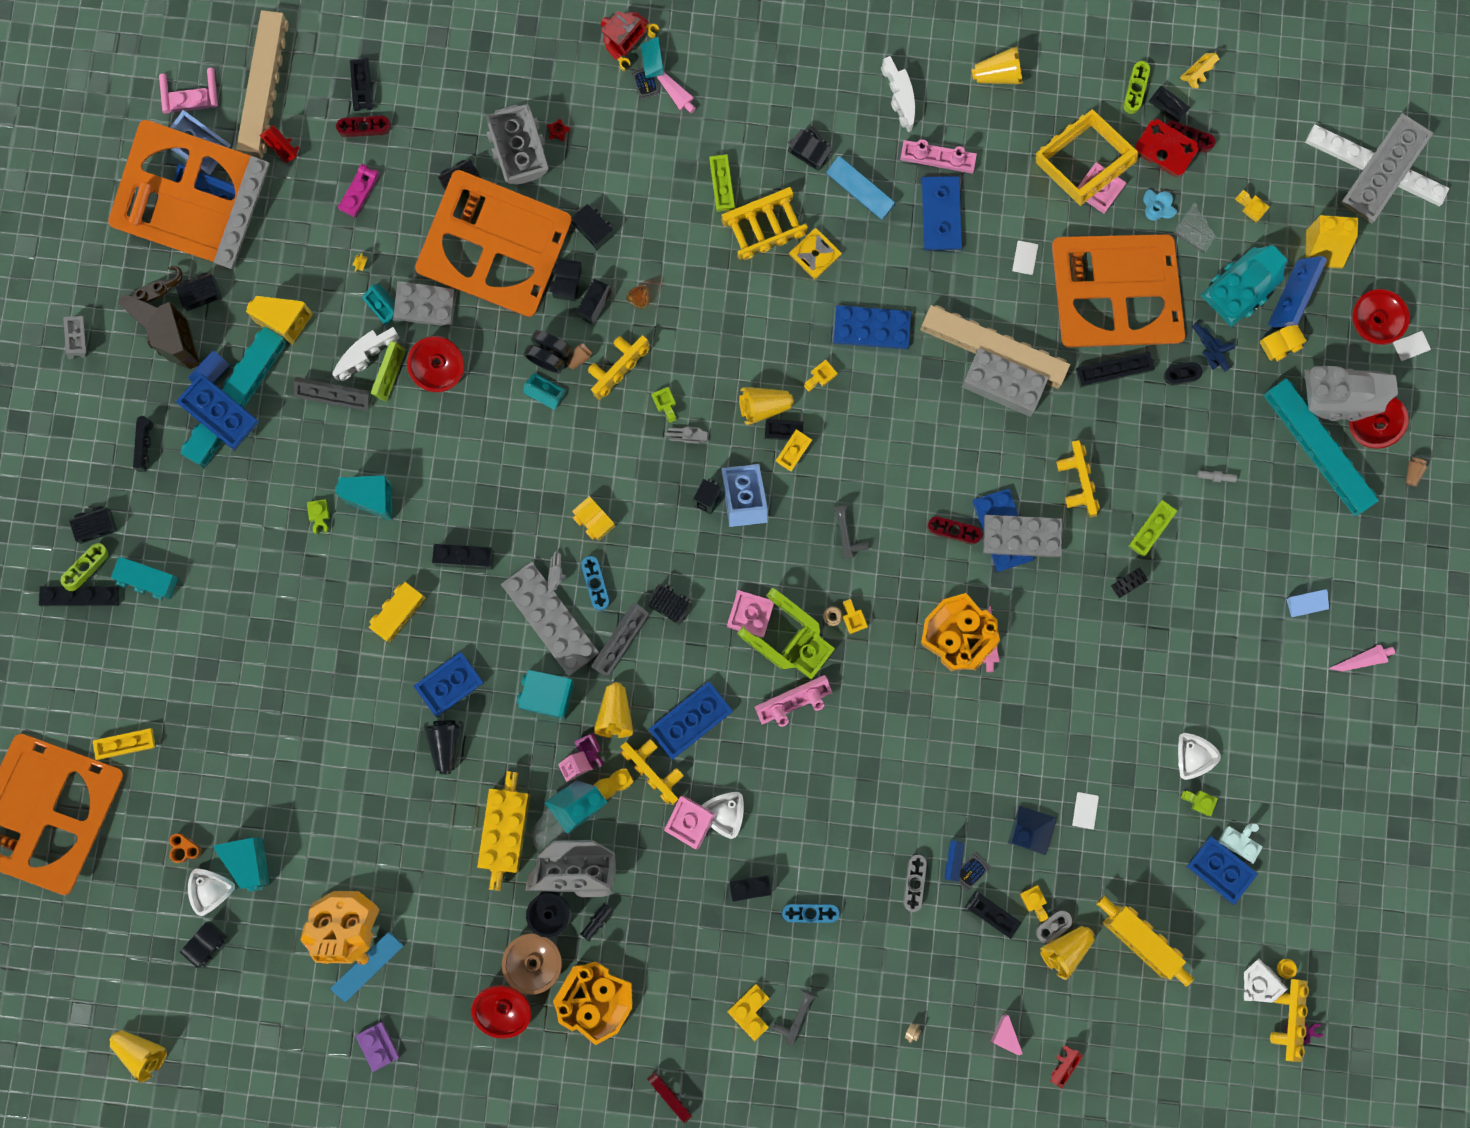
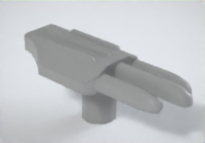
(689, 435)
(555, 572)

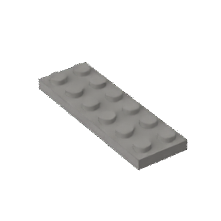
(1386, 168)
(550, 619)

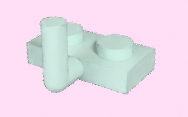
(1240, 843)

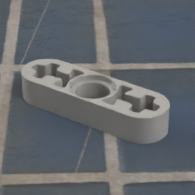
(907, 886)

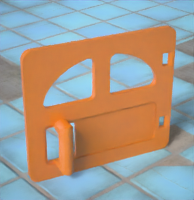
(183, 215)
(506, 226)
(1121, 270)
(27, 802)

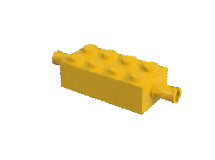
(503, 831)
(1144, 942)

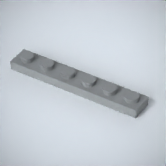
(241, 212)

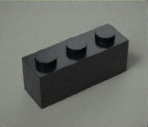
(463, 556)

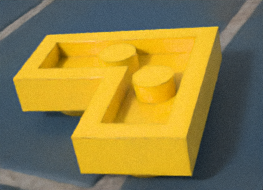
(745, 1012)

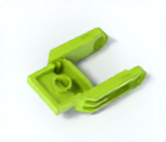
(804, 651)

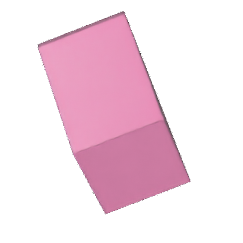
(574, 766)
(1005, 1036)

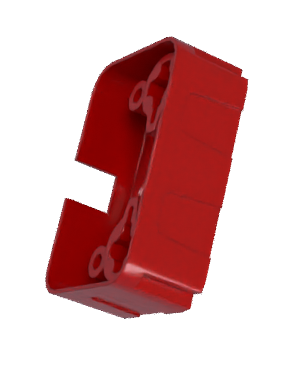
(1170, 141)

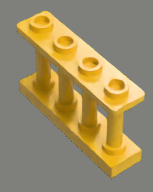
(750, 212)

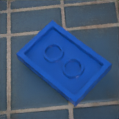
(448, 684)
(1221, 870)

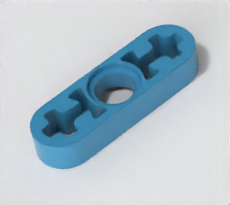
(596, 568)
(825, 907)

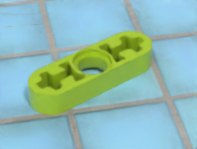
(1142, 82)
(84, 575)

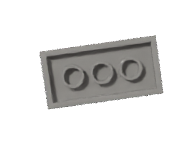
(1022, 536)

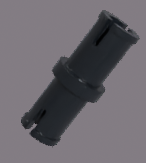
(596, 922)

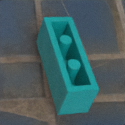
(144, 578)

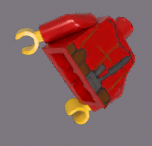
(623, 33)

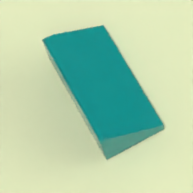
(652, 58)
(380, 303)
(544, 391)

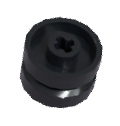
(547, 351)
(538, 921)

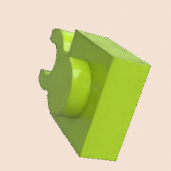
(317, 513)

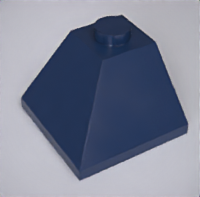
(1032, 830)

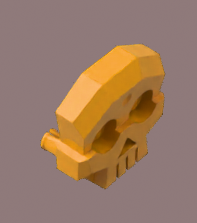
(948, 623)
(339, 939)
(607, 1009)

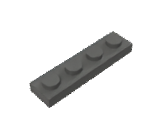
(331, 394)
(620, 639)

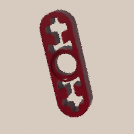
(358, 120)
(1196, 133)
(967, 538)
(669, 1097)

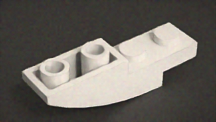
(903, 99)
(357, 355)

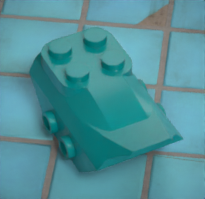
(1246, 283)

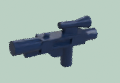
(1215, 348)

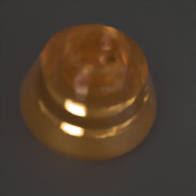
(639, 296)

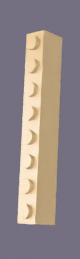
(262, 83)
(972, 336)

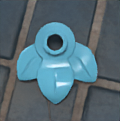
(1160, 203)

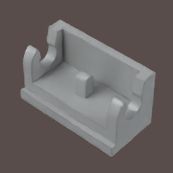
(74, 336)

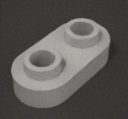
(1054, 928)

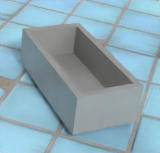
(1004, 382)

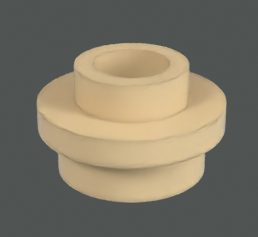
(837, 612)
(913, 1033)

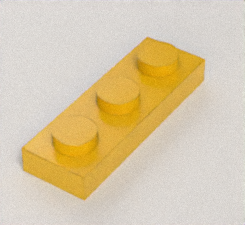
(124, 744)

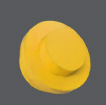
(1286, 968)

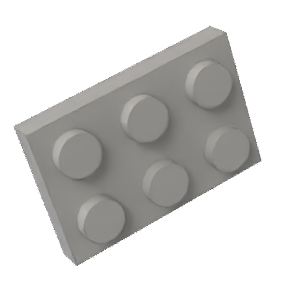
(423, 304)

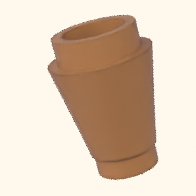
(578, 356)
(1415, 471)

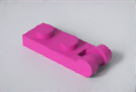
(358, 191)

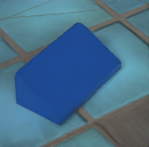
(211, 367)
(954, 860)

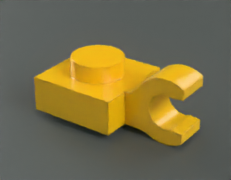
(1254, 207)
(821, 374)
(854, 619)
(1034, 900)

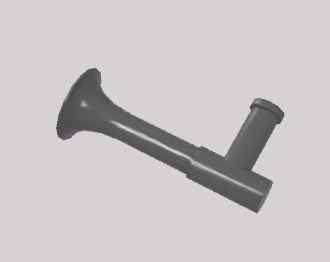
(847, 547)
(793, 1031)

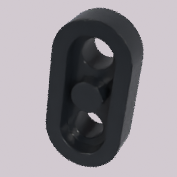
(1182, 375)

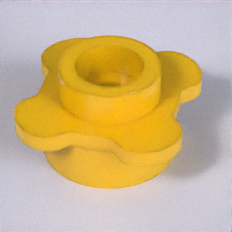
(359, 262)

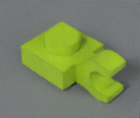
(664, 402)
(1201, 802)

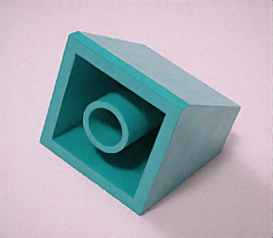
(367, 493)
(545, 694)
(576, 804)
(245, 862)

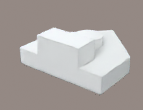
(1262, 983)

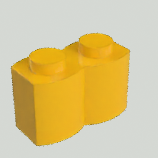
(1283, 341)
(593, 518)
(618, 781)

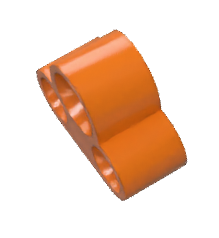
(187, 845)

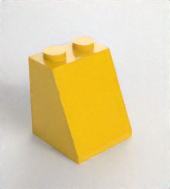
(1332, 239)
(280, 316)

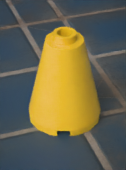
(999, 69)
(763, 403)
(614, 713)
(1068, 951)
(138, 1054)

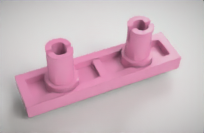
(937, 156)
(781, 705)

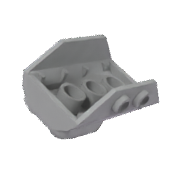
(517, 144)
(1348, 393)
(574, 867)

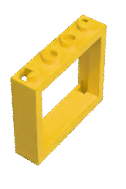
(1072, 131)

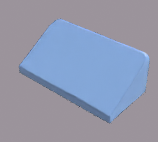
(1308, 603)

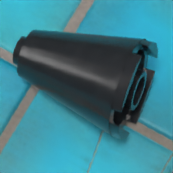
(444, 743)

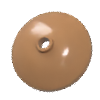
(517, 965)

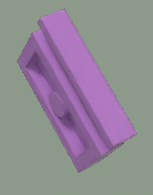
(377, 1046)

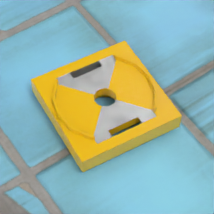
(820, 263)

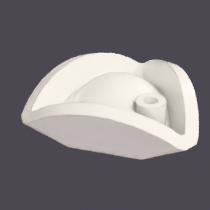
(1196, 756)
(728, 812)
(207, 890)

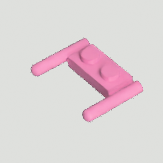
(189, 99)

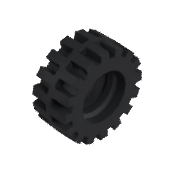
(1129, 582)

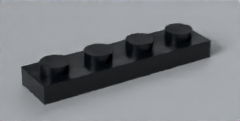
(1115, 369)
(80, 597)

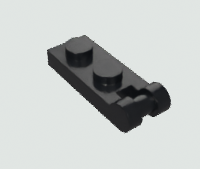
(361, 84)
(142, 443)
(994, 915)

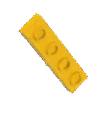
(627, 362)
(1086, 497)
(664, 785)
(1296, 1022)

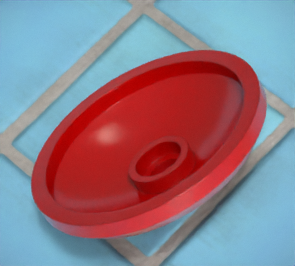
(1390, 312)
(429, 374)
(1395, 426)
(499, 1019)

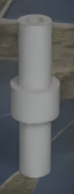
(1216, 476)

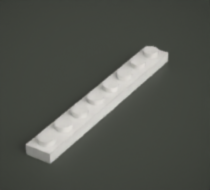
(1360, 156)

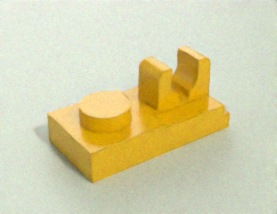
(1196, 71)
(793, 450)

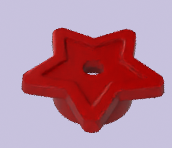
(558, 125)

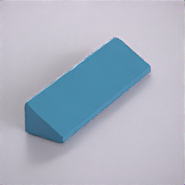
(860, 188)
(360, 974)

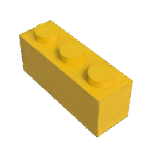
(396, 612)

